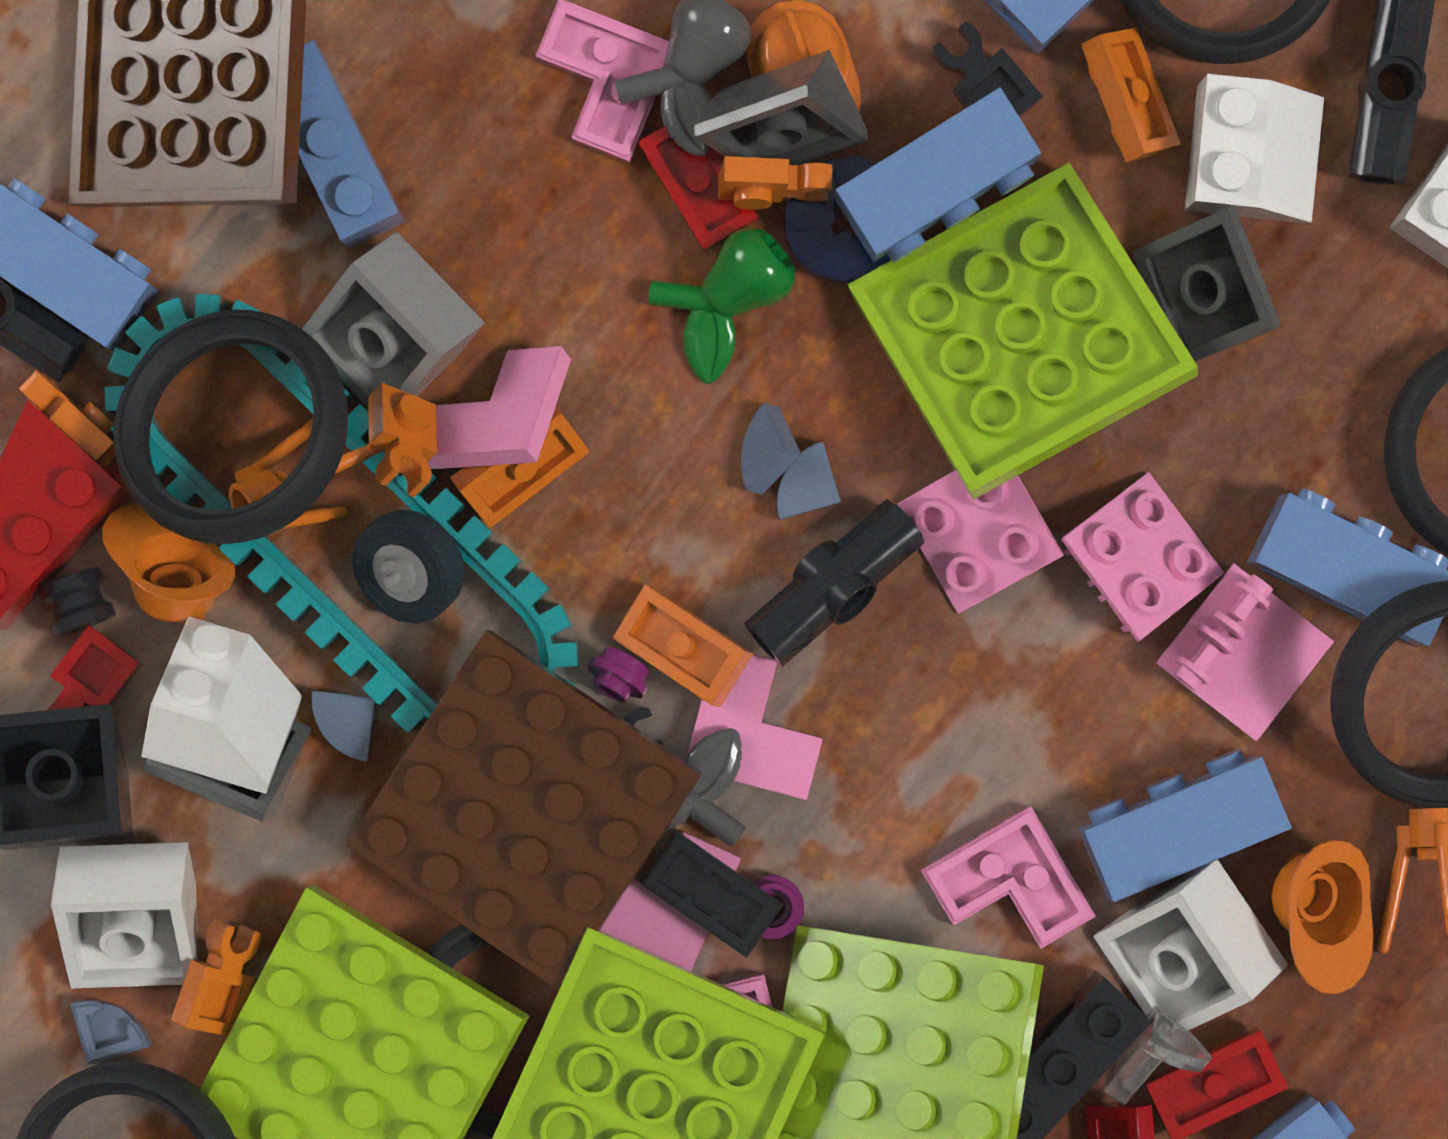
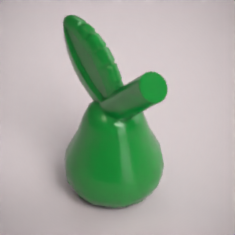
(746, 276)

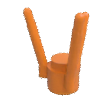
(259, 481)
(1429, 835)

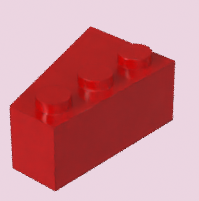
(48, 507)

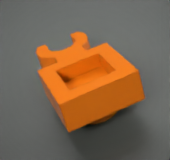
(760, 181)
(86, 426)
(406, 432)
(218, 988)

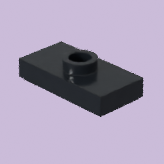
(712, 894)

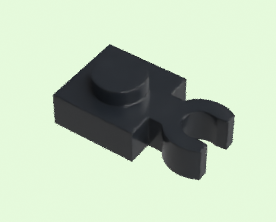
(986, 75)

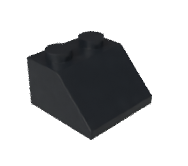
(62, 778)

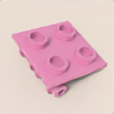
(981, 541)
(1142, 557)
(1245, 651)

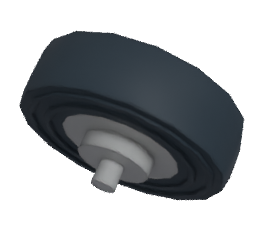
(408, 566)

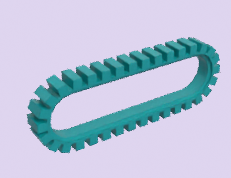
(305, 594)

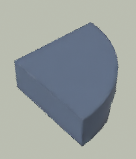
(767, 449)
(807, 484)
(346, 722)
(107, 1030)

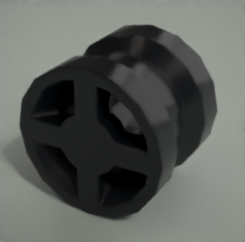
(77, 601)

